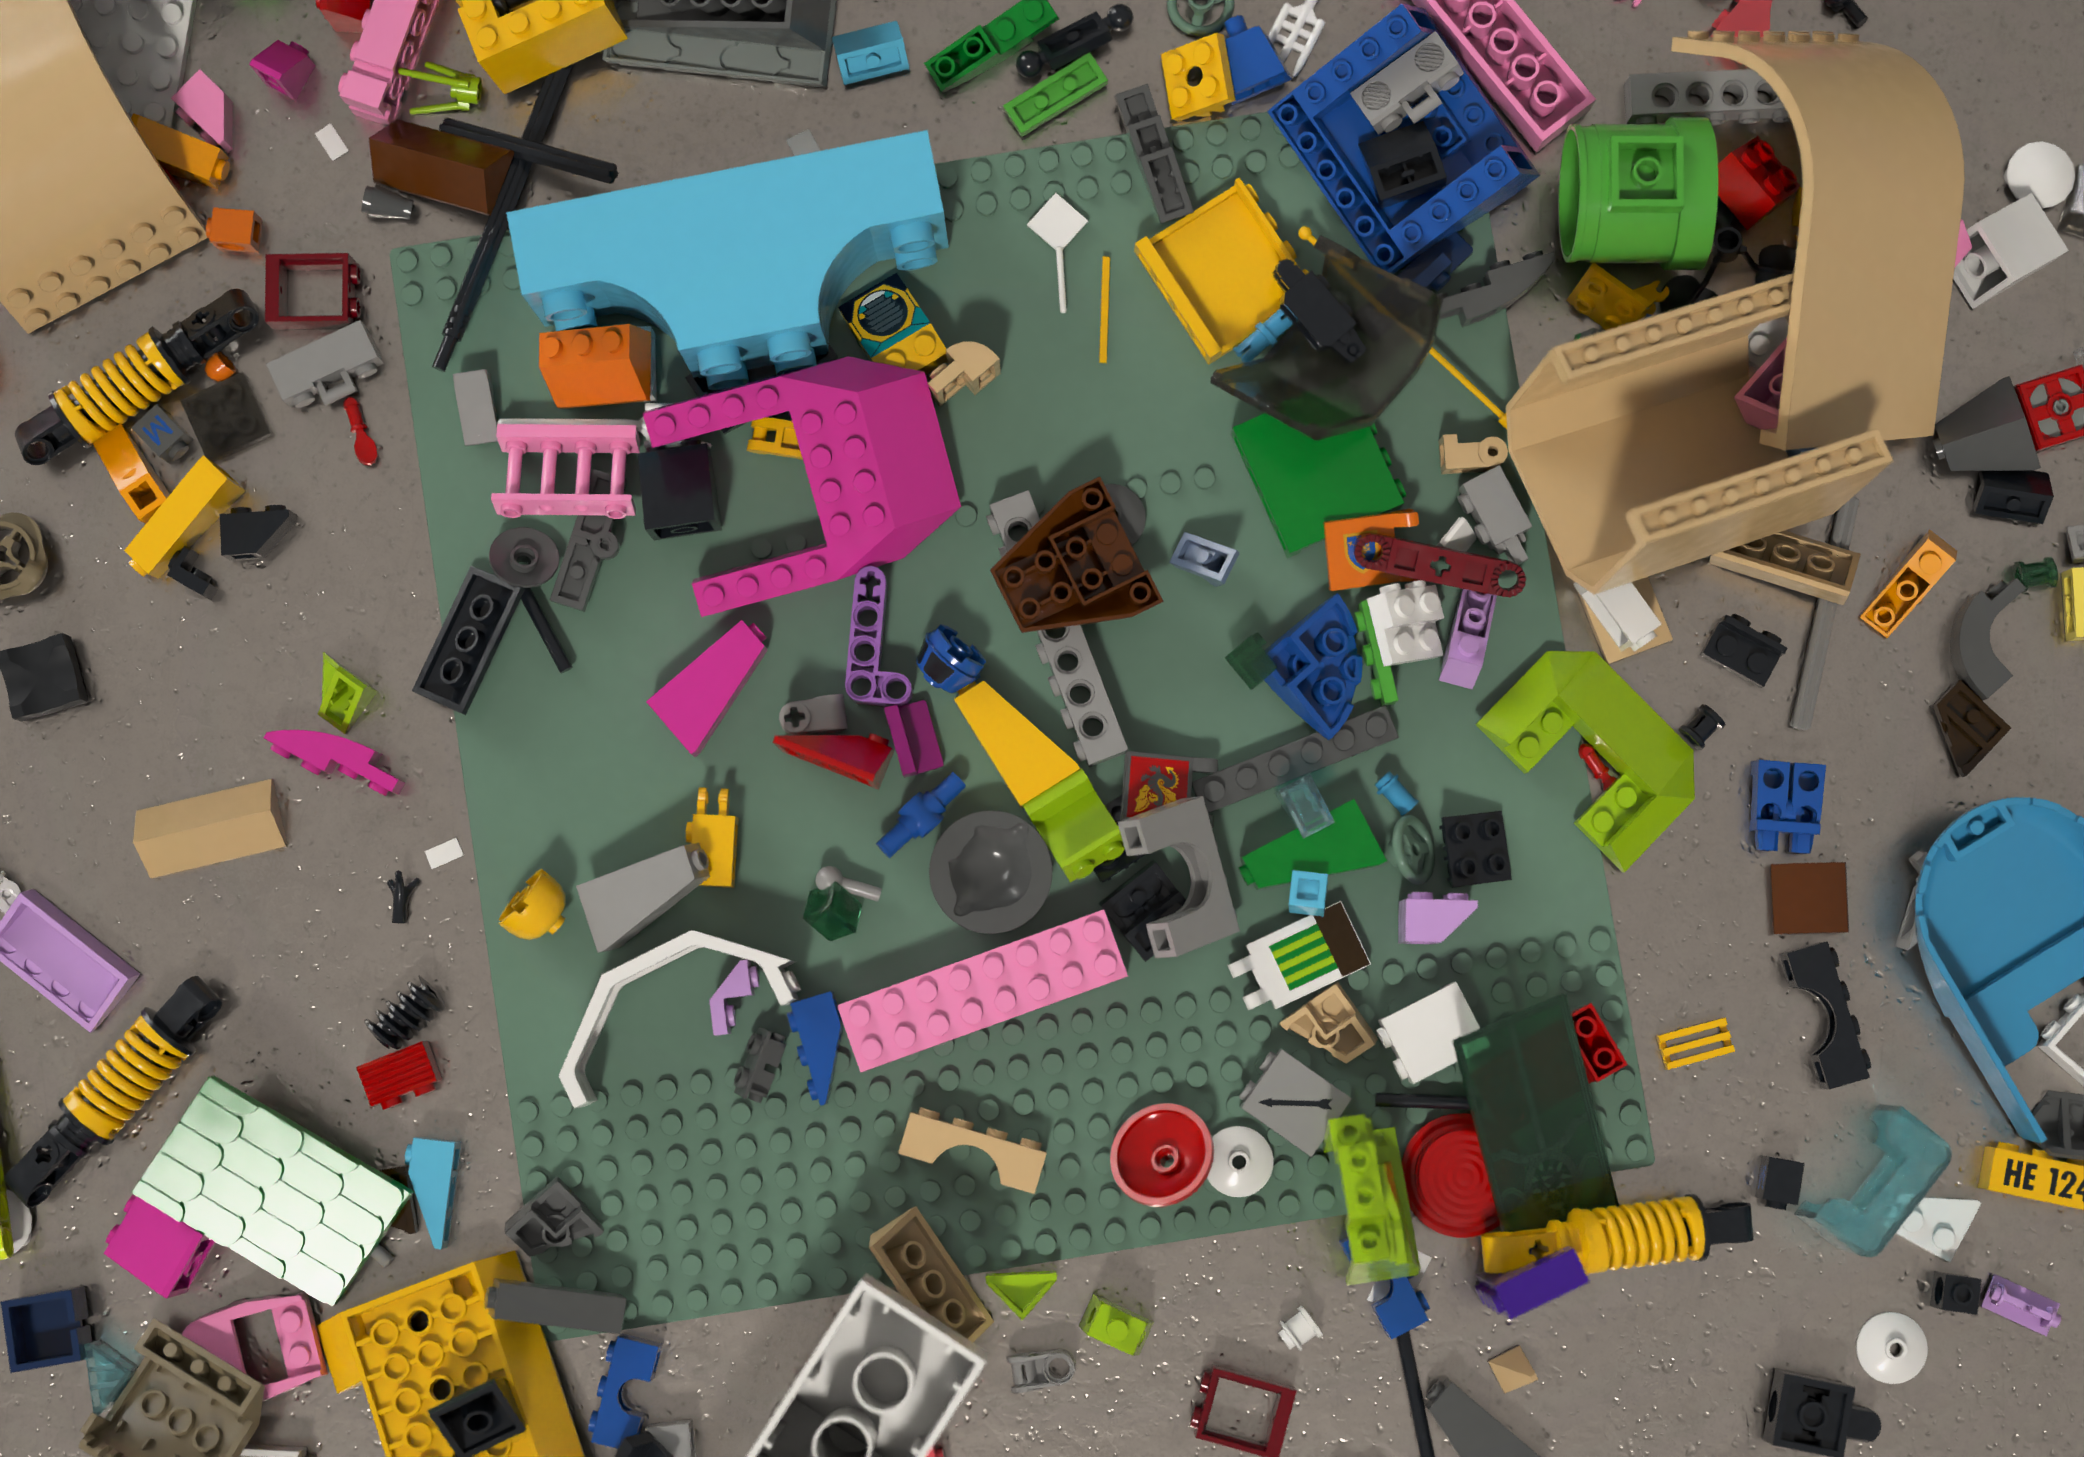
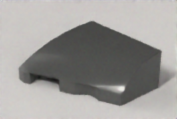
(551, 1220)

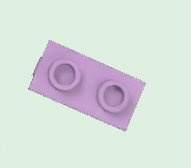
(2021, 1305)

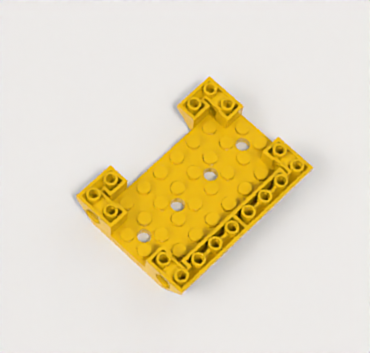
(460, 1344)

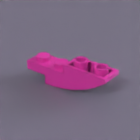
(325, 751)

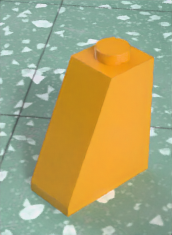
(184, 154)

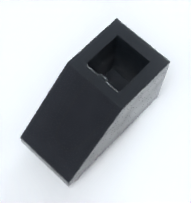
(254, 534)

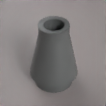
(384, 203)

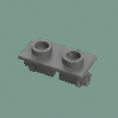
(760, 1051)

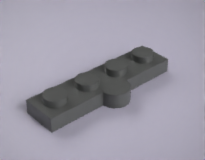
(587, 547)

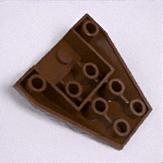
(1075, 567)

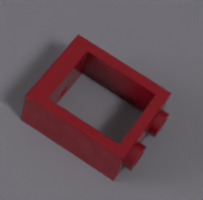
(277, 288)
(1279, 1419)

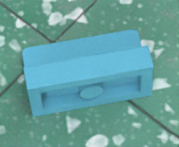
(870, 52)

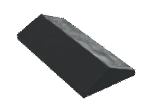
(468, 640)

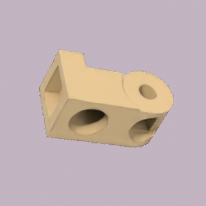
(1471, 456)

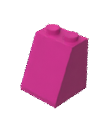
(157, 1248)

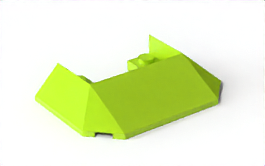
(1647, 753)

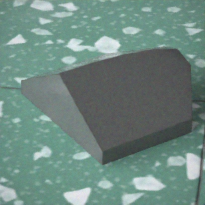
(2063, 1124)

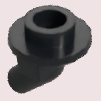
(1850, 8)

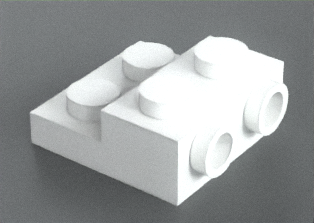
(1406, 622)

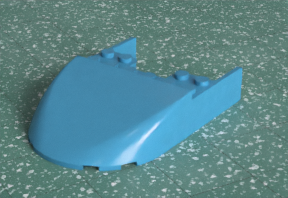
(2003, 930)

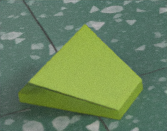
(343, 695)
(1021, 1289)

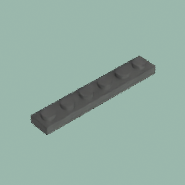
(1295, 760)

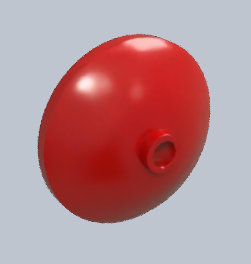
(1149, 1141)

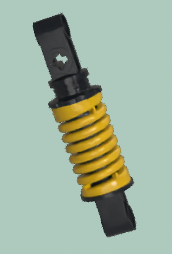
(135, 380)
(115, 1090)

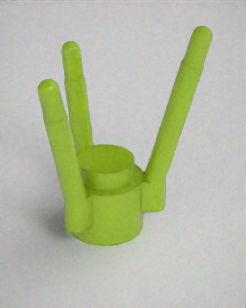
(463, 87)

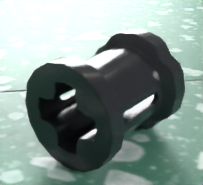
(1701, 727)

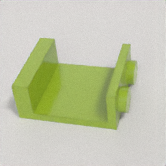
(1075, 825)

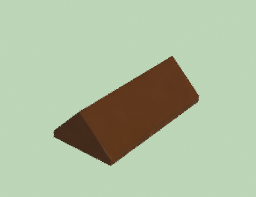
(439, 165)

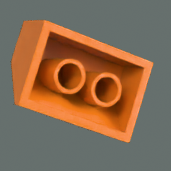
(596, 365)

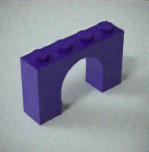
(1531, 1285)

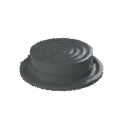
(990, 872)

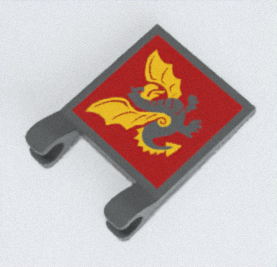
(1158, 780)

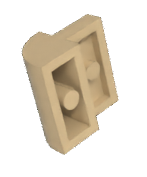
(968, 365)

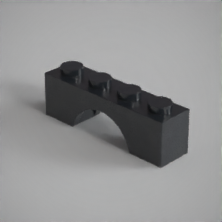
(1840, 1055)

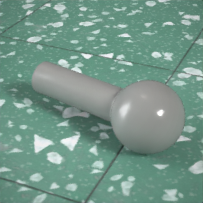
(830, 874)

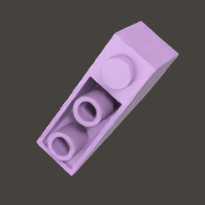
(1468, 639)

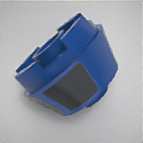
(948, 660)

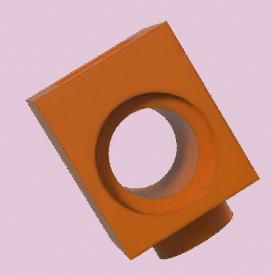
(234, 229)

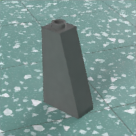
(1470, 1426)

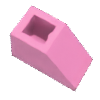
(207, 106)

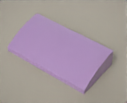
(63, 960)

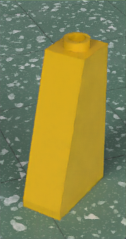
(183, 517)
(1014, 745)

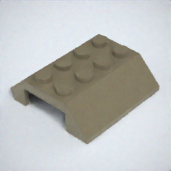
(177, 1404)

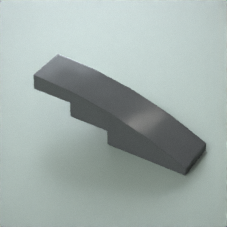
(1154, 154)

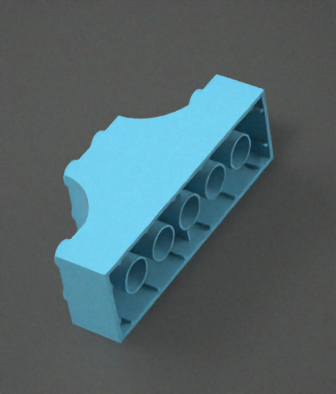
(736, 257)

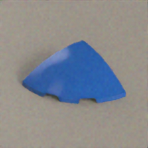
(1318, 666)

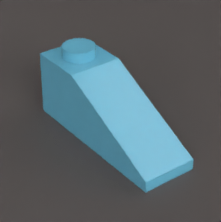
(434, 1177)

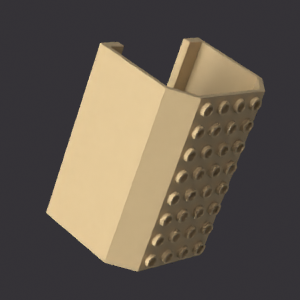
(1647, 455)

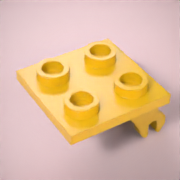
(1611, 301)

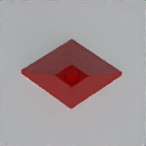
(846, 755)

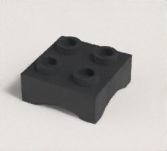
(42, 677)

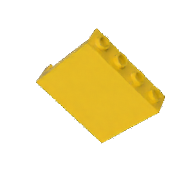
(1219, 269)

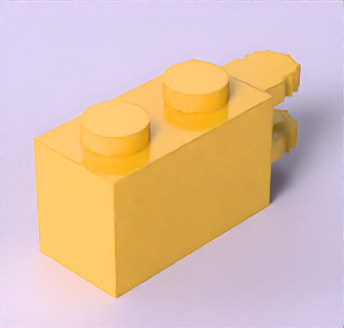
(716, 837)

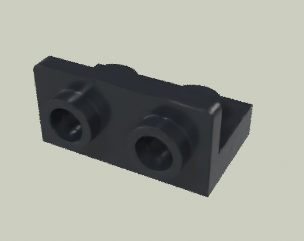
(1743, 649)

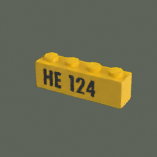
(2032, 1175)

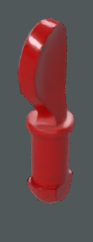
(364, 446)
(1600, 771)

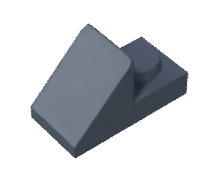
(1204, 558)

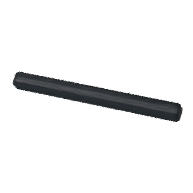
(536, 152)

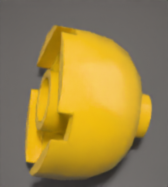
(535, 908)

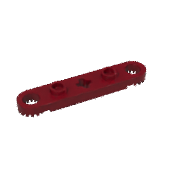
(1464, 571)

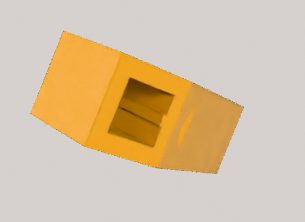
(131, 473)
(1909, 583)

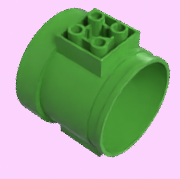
(1639, 193)

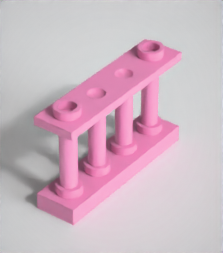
(558, 439)

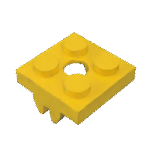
(1215, 86)

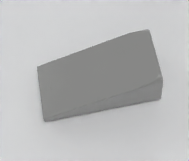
(476, 406)

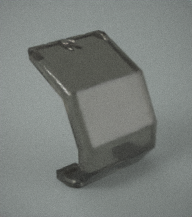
(1318, 388)

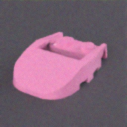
(294, 1328)

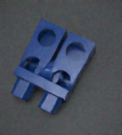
(1787, 801)

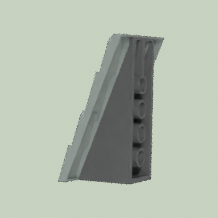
(729, 38)

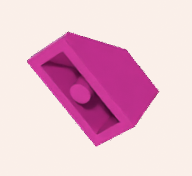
(284, 67)

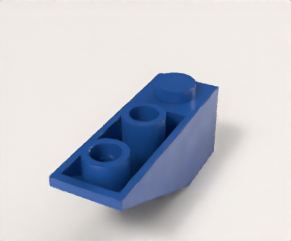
(820, 1033)

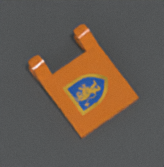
(1340, 537)

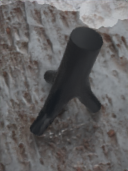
(400, 896)

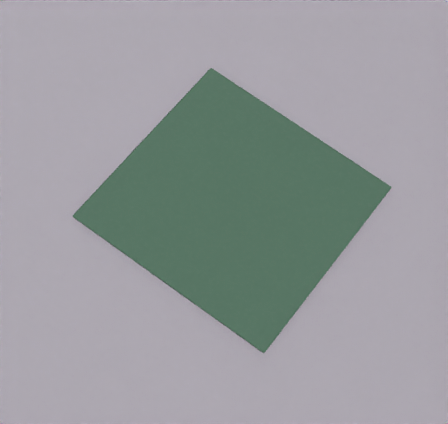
(574, 774)

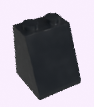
(678, 490)

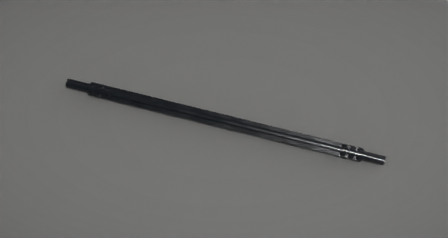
(498, 221)

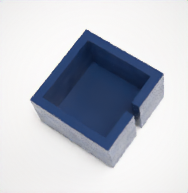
(46, 1329)

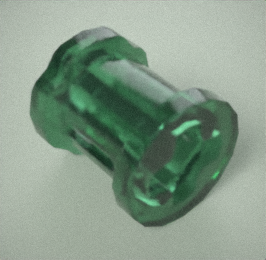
(2047, 569)

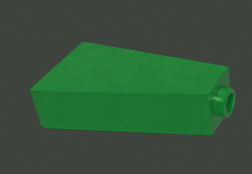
(1331, 851)

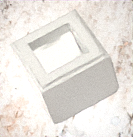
(1459, 536)

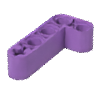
(872, 636)

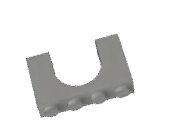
(1209, 908)

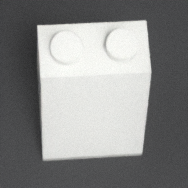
(2007, 250)

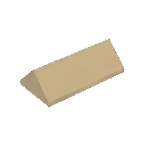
(1794, 564)
(209, 829)
(928, 1274)

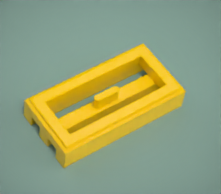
(1723, 1036)

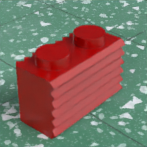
(400, 1074)

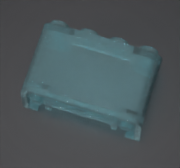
(1891, 1191)

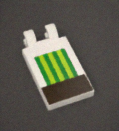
(1302, 958)

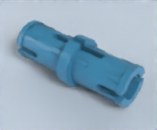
(1263, 336)

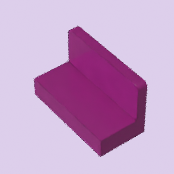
(914, 738)

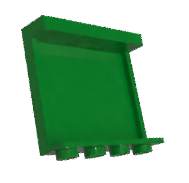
(1315, 480)

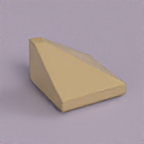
(1512, 1369)

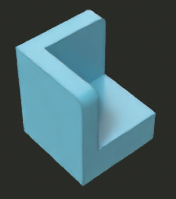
(1308, 893)

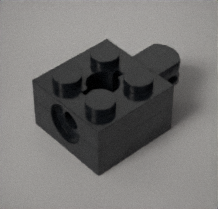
(1816, 1415)

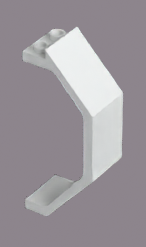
(573, 1071)

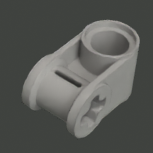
(821, 715)
(1038, 1370)

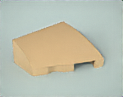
(1332, 1024)

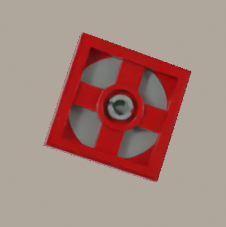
(2054, 407)

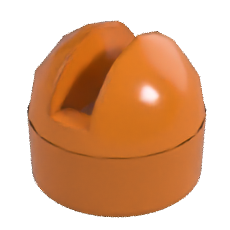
(219, 367)

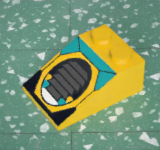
(894, 327)

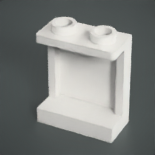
(1425, 1030)

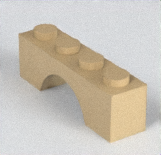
(1017, 1162)

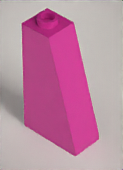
(708, 686)

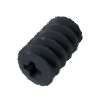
(406, 1014)

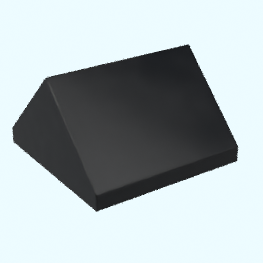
(479, 1418)

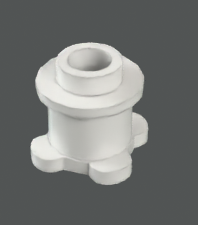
(1299, 1329)

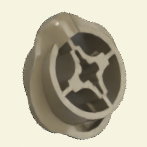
(35, 570)

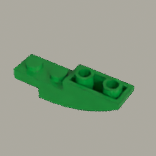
(990, 44)

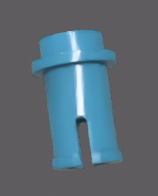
(1396, 793)

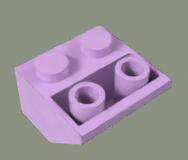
(1429, 919)

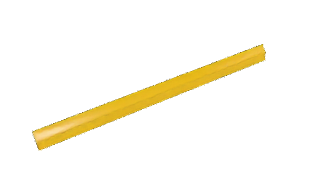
(1104, 309)

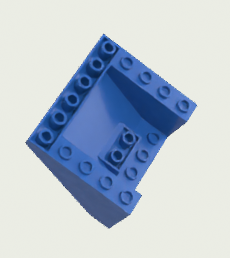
(1473, 143)

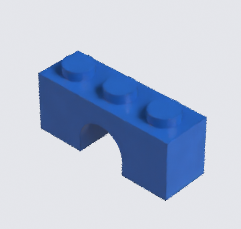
(1401, 1307)
(629, 1359)

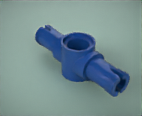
(921, 815)

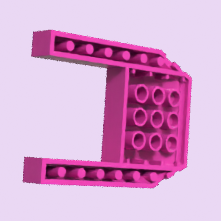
(868, 458)

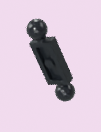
(1074, 40)

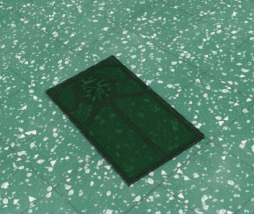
(1535, 1116)

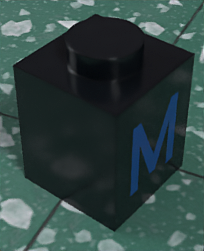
(1779, 1182)

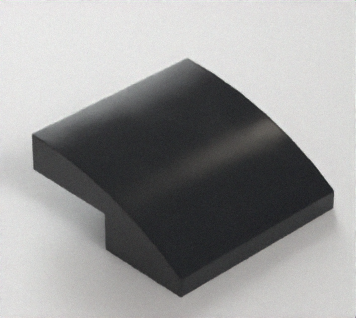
(1141, 901)

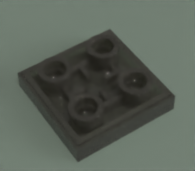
(226, 417)

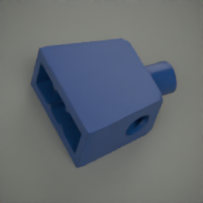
(1252, 60)

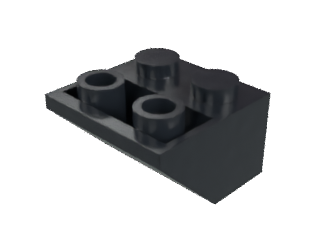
(1403, 164)

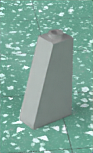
(636, 895)

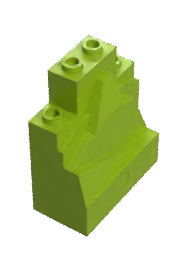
(1375, 1199)

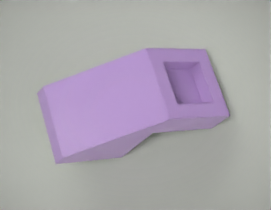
(738, 984)

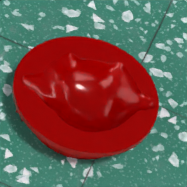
(1449, 1178)

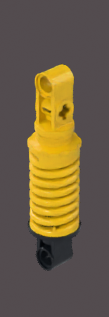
(1625, 1235)

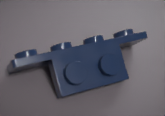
(1436, 264)

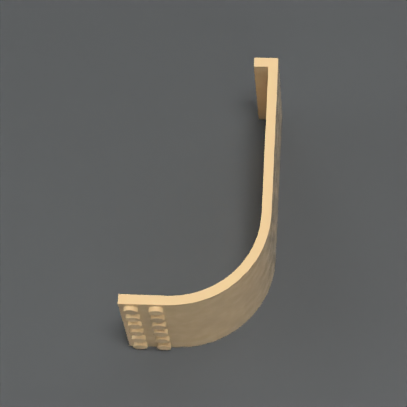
(76, 178)
(1871, 234)

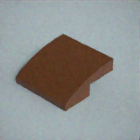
(1810, 898)

